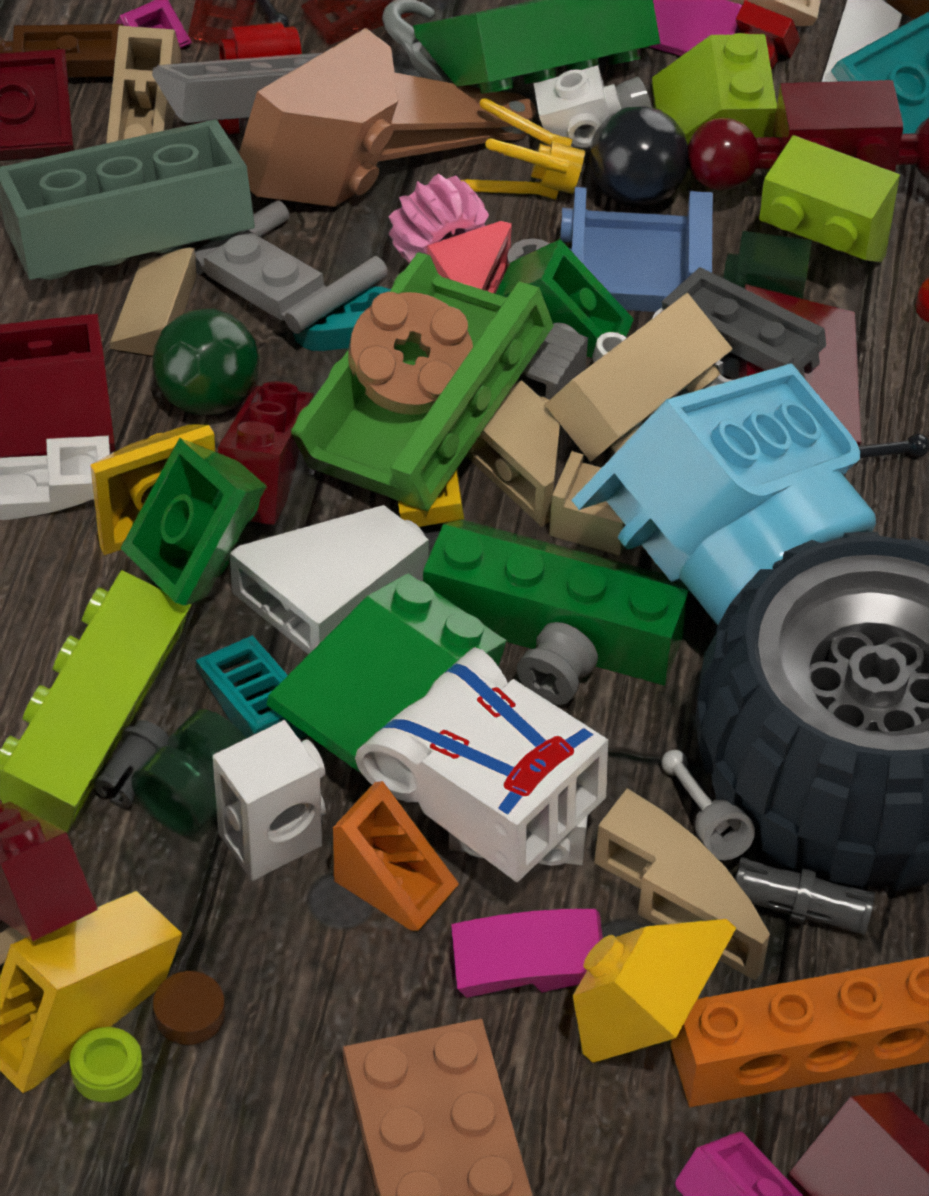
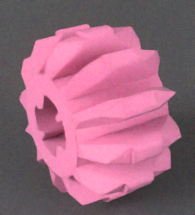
(435, 214)

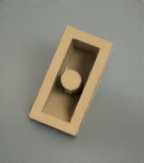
(521, 451)

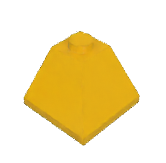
(127, 477)
(645, 984)

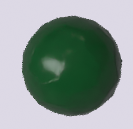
(205, 362)

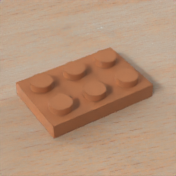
(435, 1114)

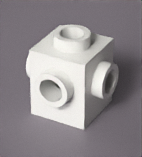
(576, 104)

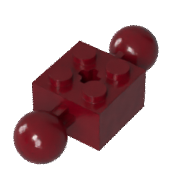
(840, 115)

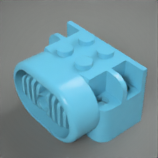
(732, 482)

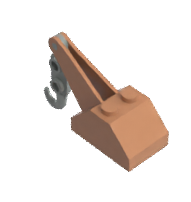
(344, 111)

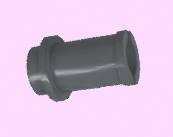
(137, 746)

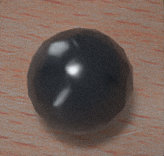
(639, 156)

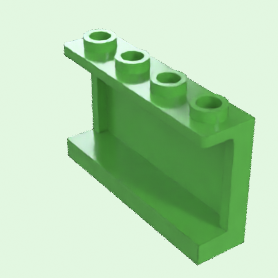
(418, 453)

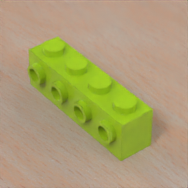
(91, 701)

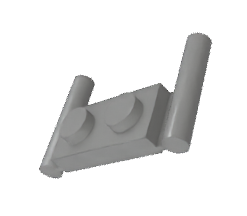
(276, 278)

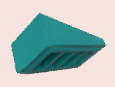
(232, 699)

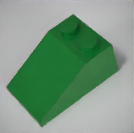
(378, 664)

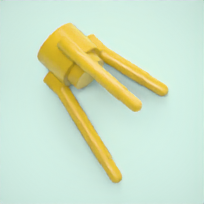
(554, 164)

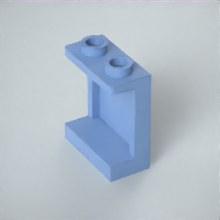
(637, 253)

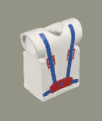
(491, 764)

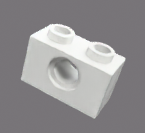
(269, 799)

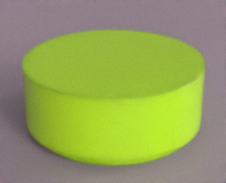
(106, 1064)

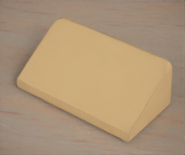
(154, 300)

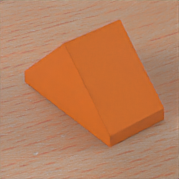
(389, 860)

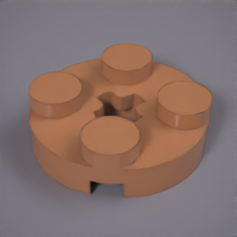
(403, 319)

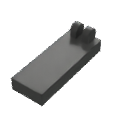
(752, 324)

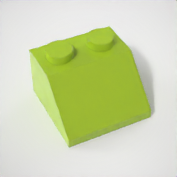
(718, 80)
(831, 199)

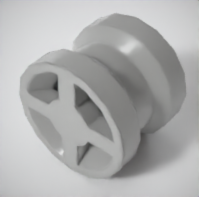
(557, 663)

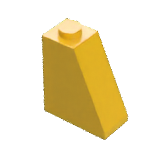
(78, 983)

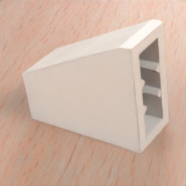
(321, 572)

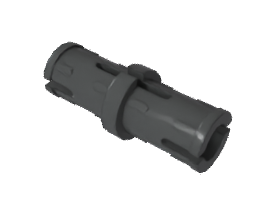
(805, 896)

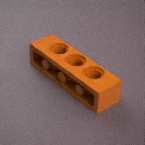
(804, 1032)

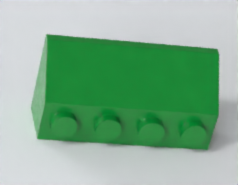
(536, 38)
(526, 583)

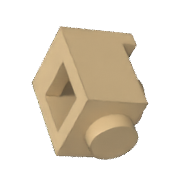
(592, 526)

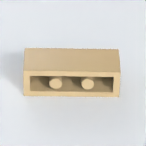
(636, 376)

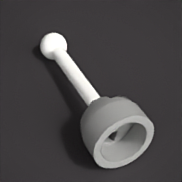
(715, 814)

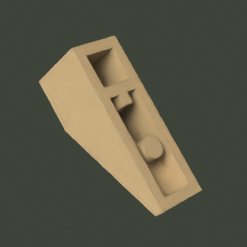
(136, 99)

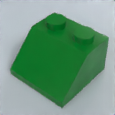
(192, 520)

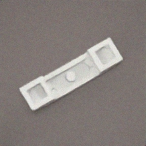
(52, 481)

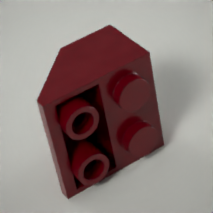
(52, 384)

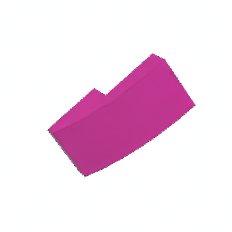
(524, 950)

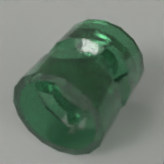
(179, 778)

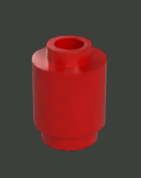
(259, 41)

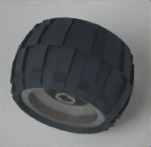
(803, 705)

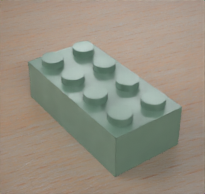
(125, 199)

